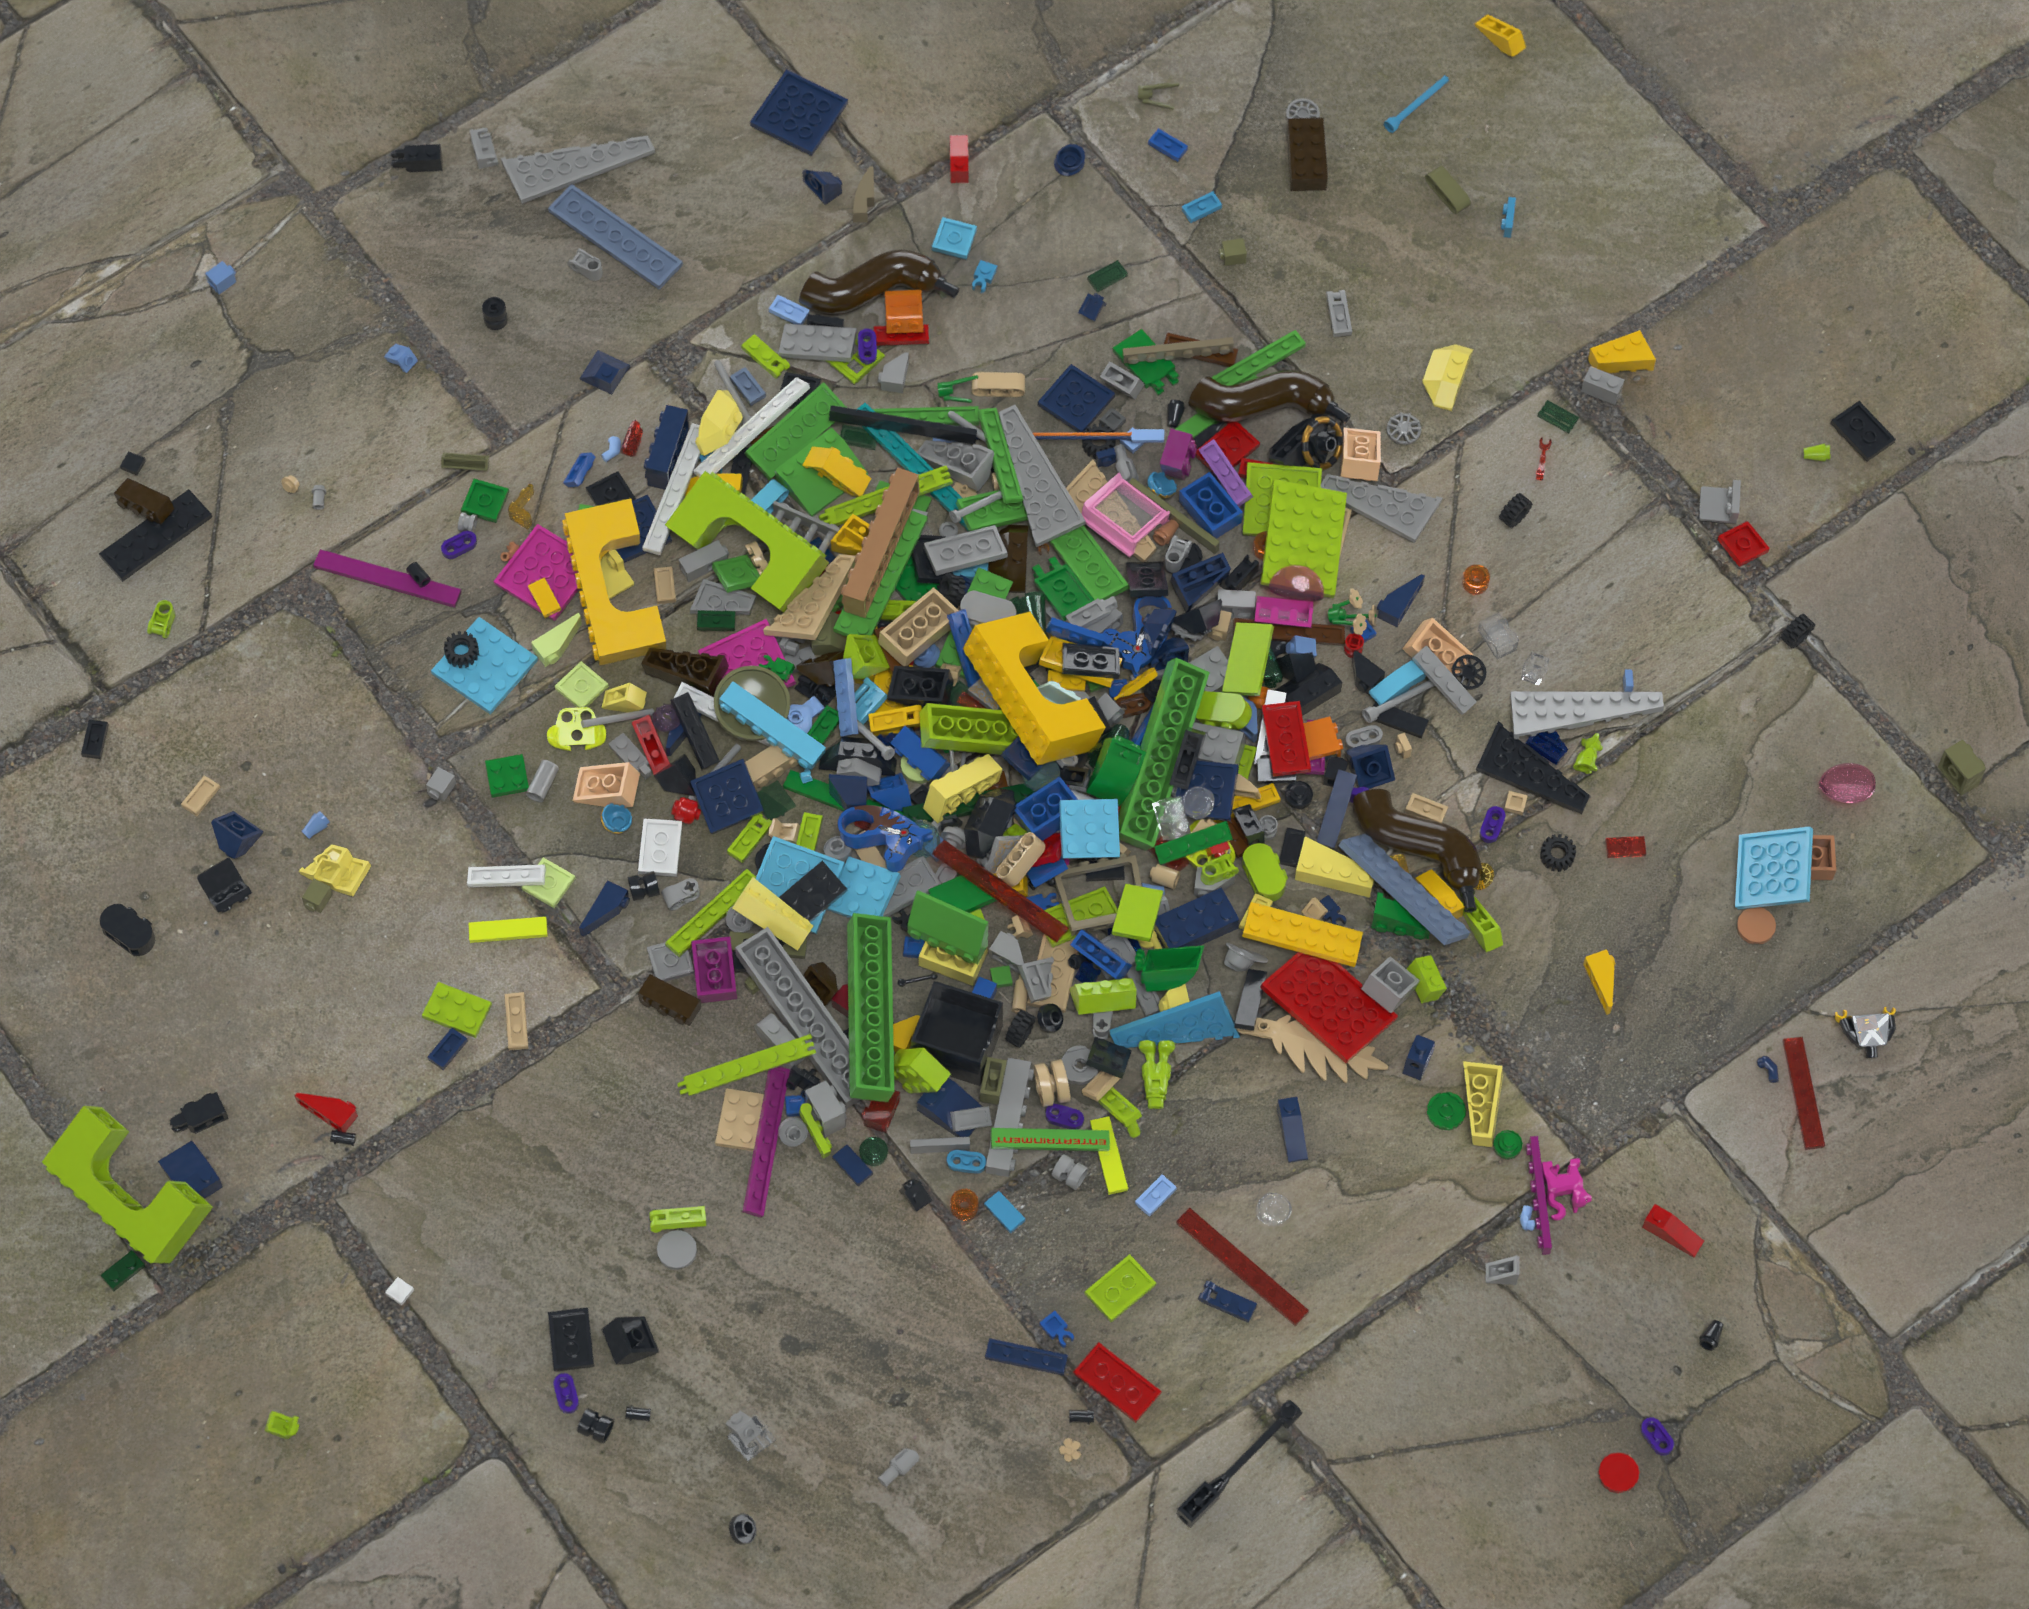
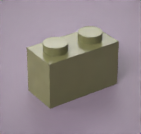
(993, 1080)

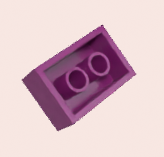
(1178, 454)
(714, 969)

